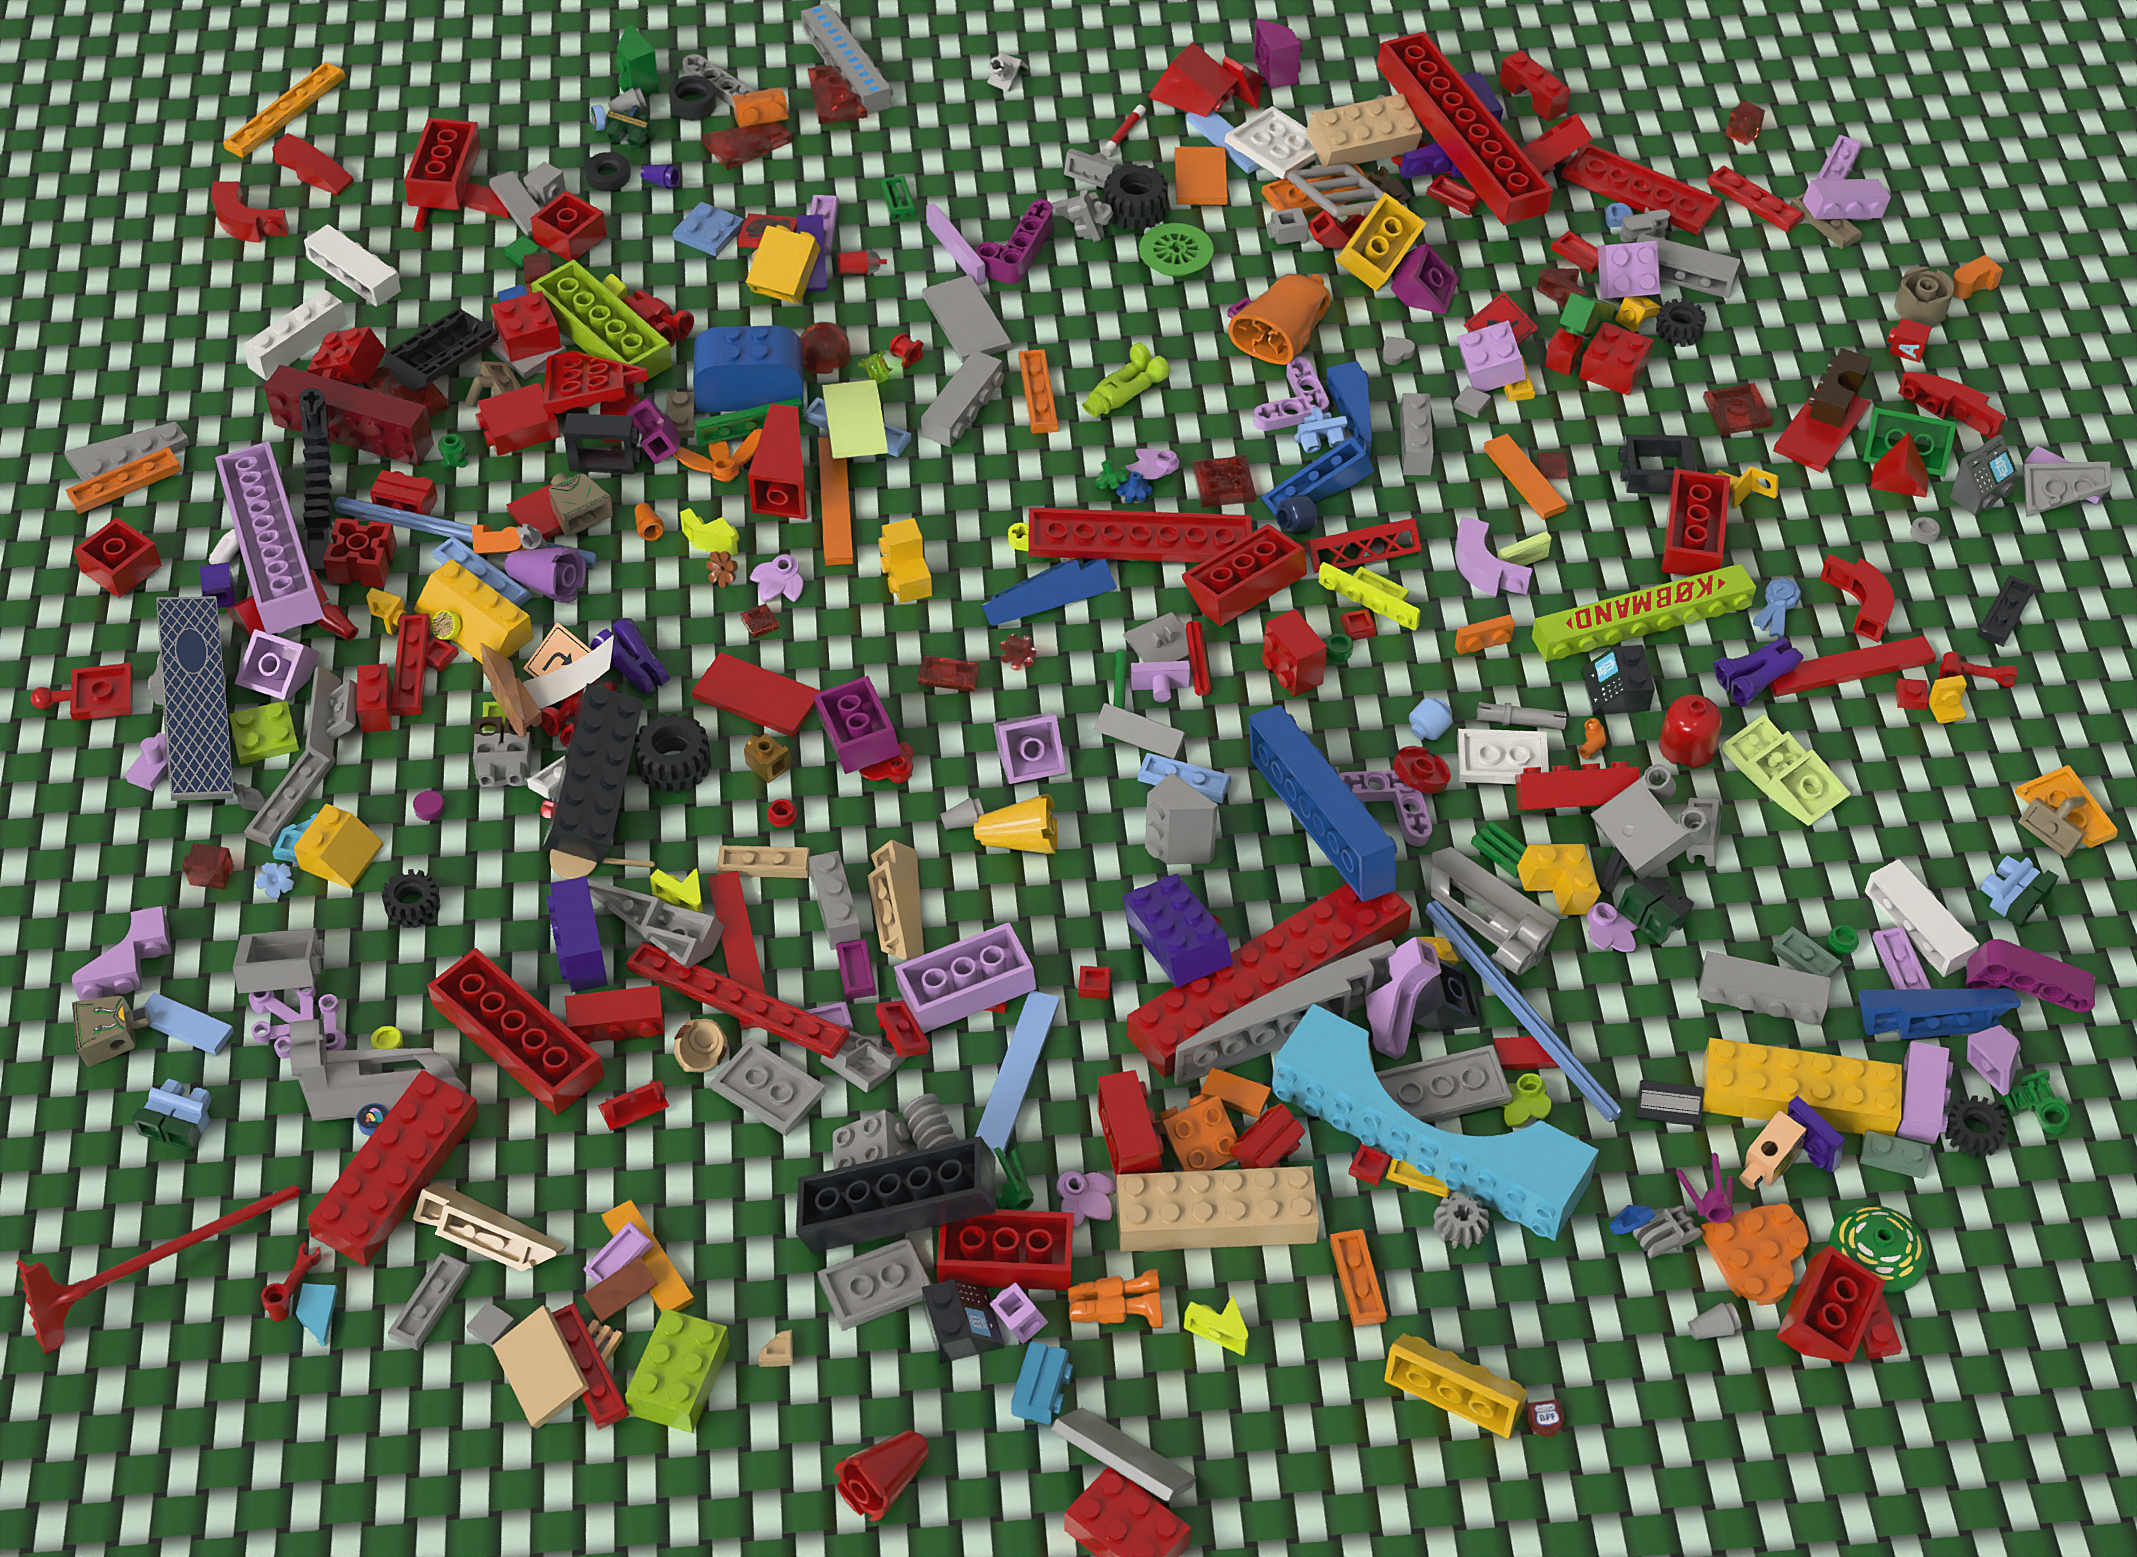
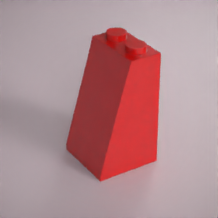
(777, 466)

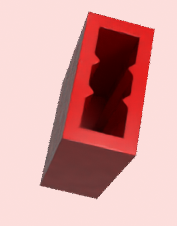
(516, 420)

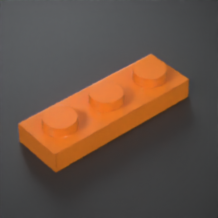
(1358, 1278)

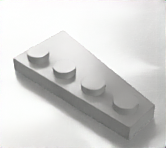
(113, 453)

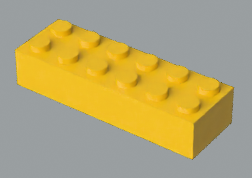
(1763, 1079)

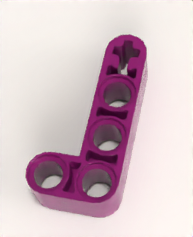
(1012, 261)
(2032, 973)

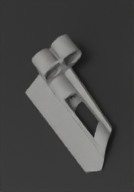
(1512, 921)
(342, 1080)

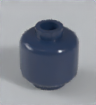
(1297, 514)

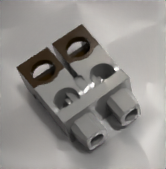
(501, 752)

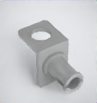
(1004, 71)

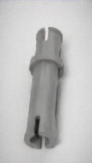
(1511, 714)

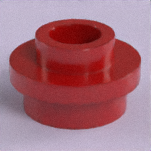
(780, 807)

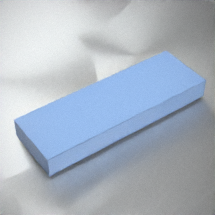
(1206, 781)
(187, 1024)

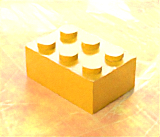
(1380, 241)

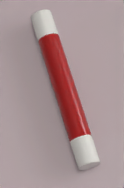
(1123, 130)

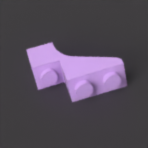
(120, 967)
(1393, 1005)

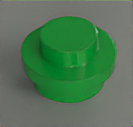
(1843, 939)

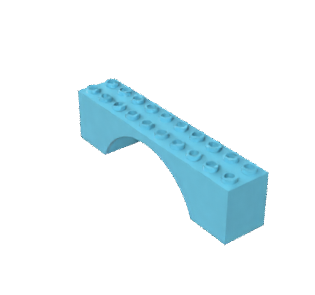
(1524, 1174)

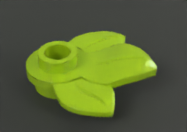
(1528, 1100)

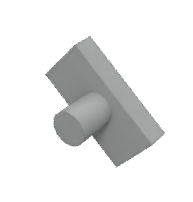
(1088, 167)

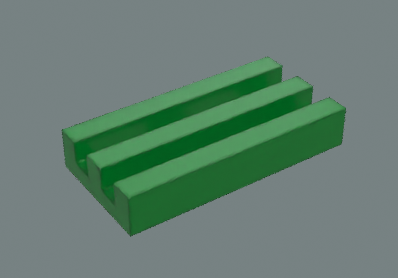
(900, 210)
(1506, 846)

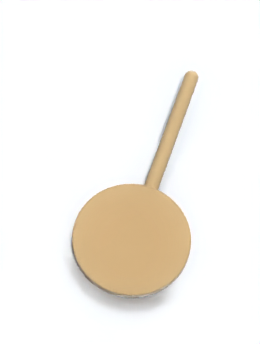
(572, 867)

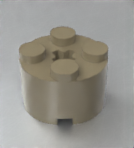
(1924, 296)

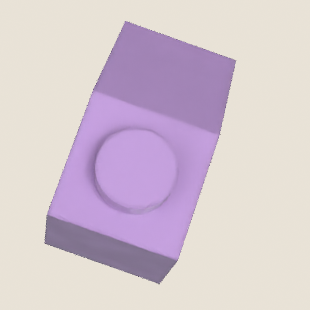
(1994, 1056)

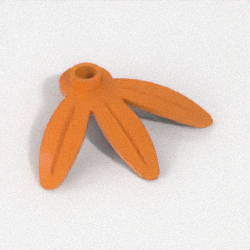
(722, 467)

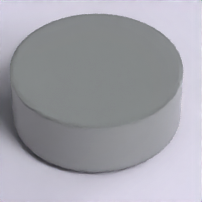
(1925, 530)

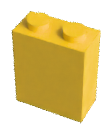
(783, 264)

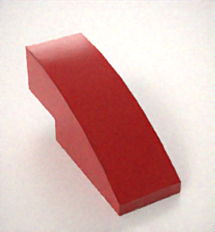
(311, 164)

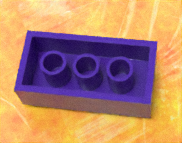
(1177, 930)

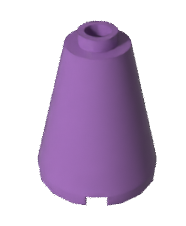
(549, 571)

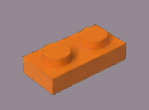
(1484, 634)

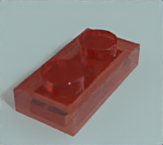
(948, 673)

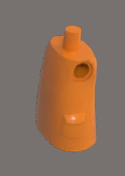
(1281, 319)

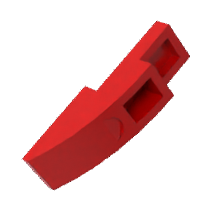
(1949, 397)

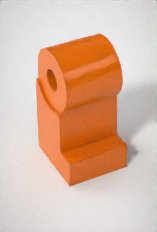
(1976, 275)
(500, 542)

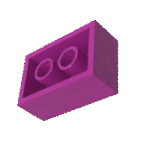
(857, 724)

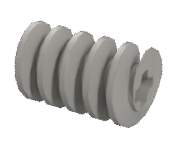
(928, 1122)

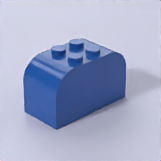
(746, 367)

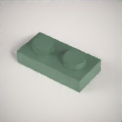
(1805, 954)
(1895, 1154)

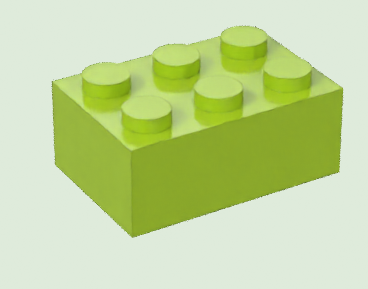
(677, 1370)

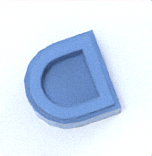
(1616, 213)

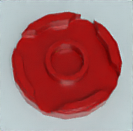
(1421, 770)

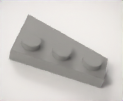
(2063, 483)

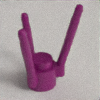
(1716, 1203)

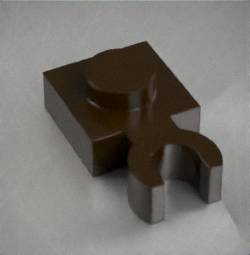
(1392, 187)

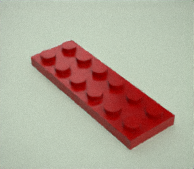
(1641, 187)

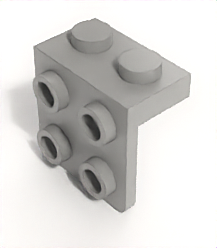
(869, 1140)

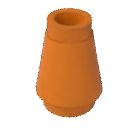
(648, 522)

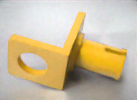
(1742, 485)

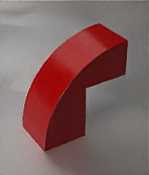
(1331, 231)

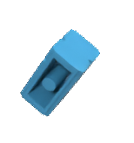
(1040, 1383)

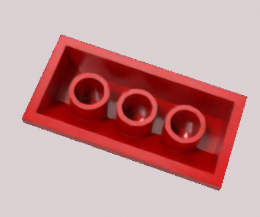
(1245, 574)

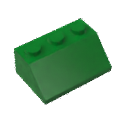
(1931, 437)

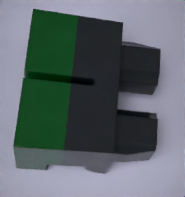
(1655, 908)

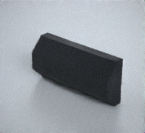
(439, 349)

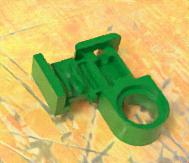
(2041, 1097)

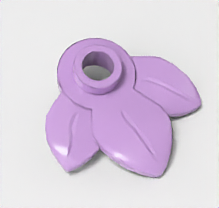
(1154, 463)
(776, 580)
(1610, 928)
(1089, 1199)

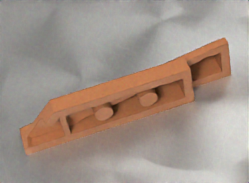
(509, 691)

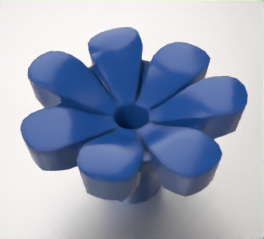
(1134, 487)

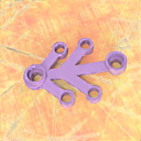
(270, 1003)

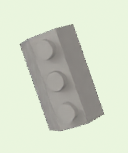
(1180, 823)

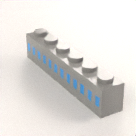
(845, 54)

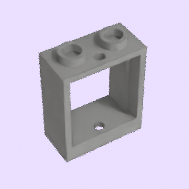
(278, 960)

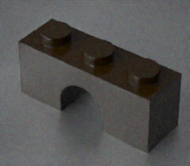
(1838, 386)

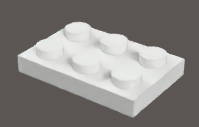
(1499, 754)

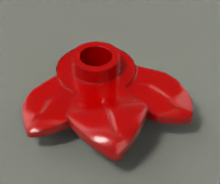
(896, 769)

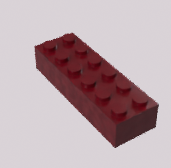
(355, 415)

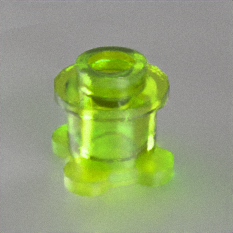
(876, 367)

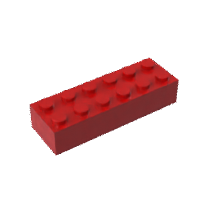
(516, 1031)
(393, 1168)

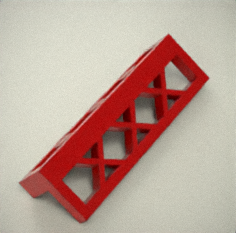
(1363, 534)

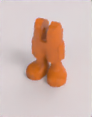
(1106, 1301)

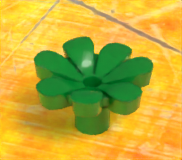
(1111, 475)

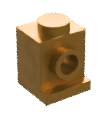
(766, 757)

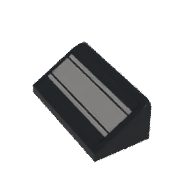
(1669, 1103)

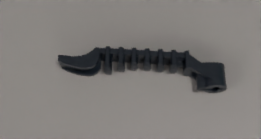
(317, 479)

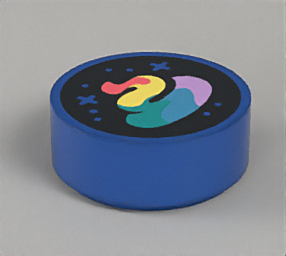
(370, 1117)

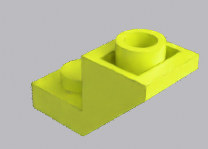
(713, 536)

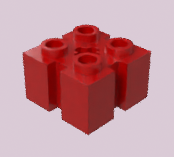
(360, 552)

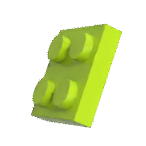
(263, 732)

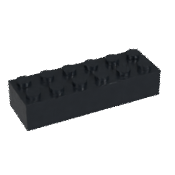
(593, 773)
(896, 1194)

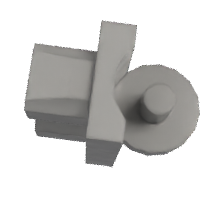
(1093, 215)

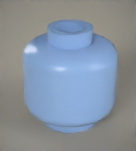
(1430, 718)

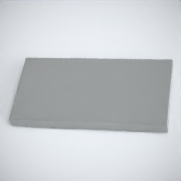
(966, 317)
(1448, 1084)
(1124, 1454)

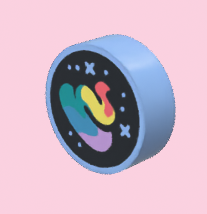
(598, 117)

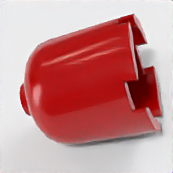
(1691, 731)

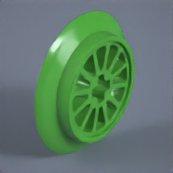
(1192, 244)

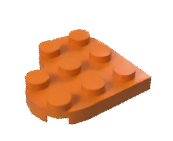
(1758, 1251)

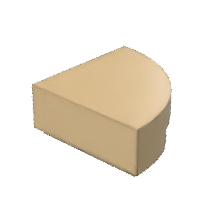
(778, 1351)

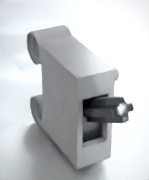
(1643, 830)

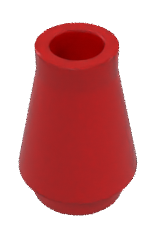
(337, 622)

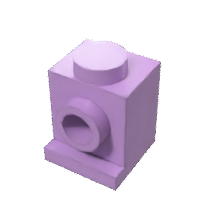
(1018, 1313)

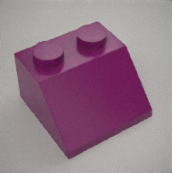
(1276, 53)
(1424, 280)

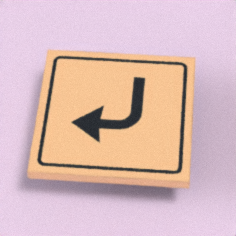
(555, 652)

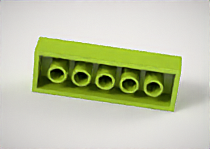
(601, 320)

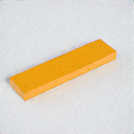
(671, 1290)

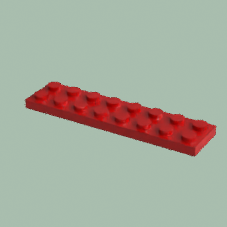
(1132, 534)

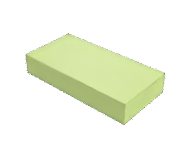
(1527, 550)

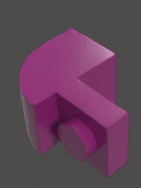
(658, 431)

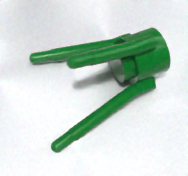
(1016, 1192)

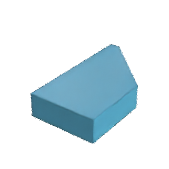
(288, 838)
(316, 1309)

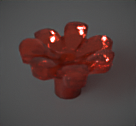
(1018, 651)

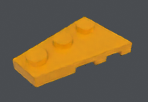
(2063, 784)

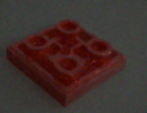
(1223, 481)

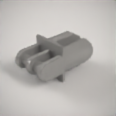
(1650, 223)
(1666, 1233)

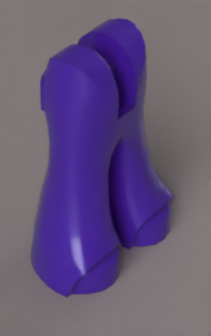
(637, 671)
(1755, 671)

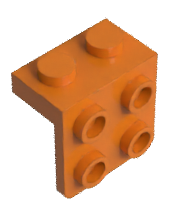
(1198, 1133)

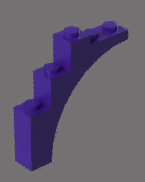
(1433, 158)

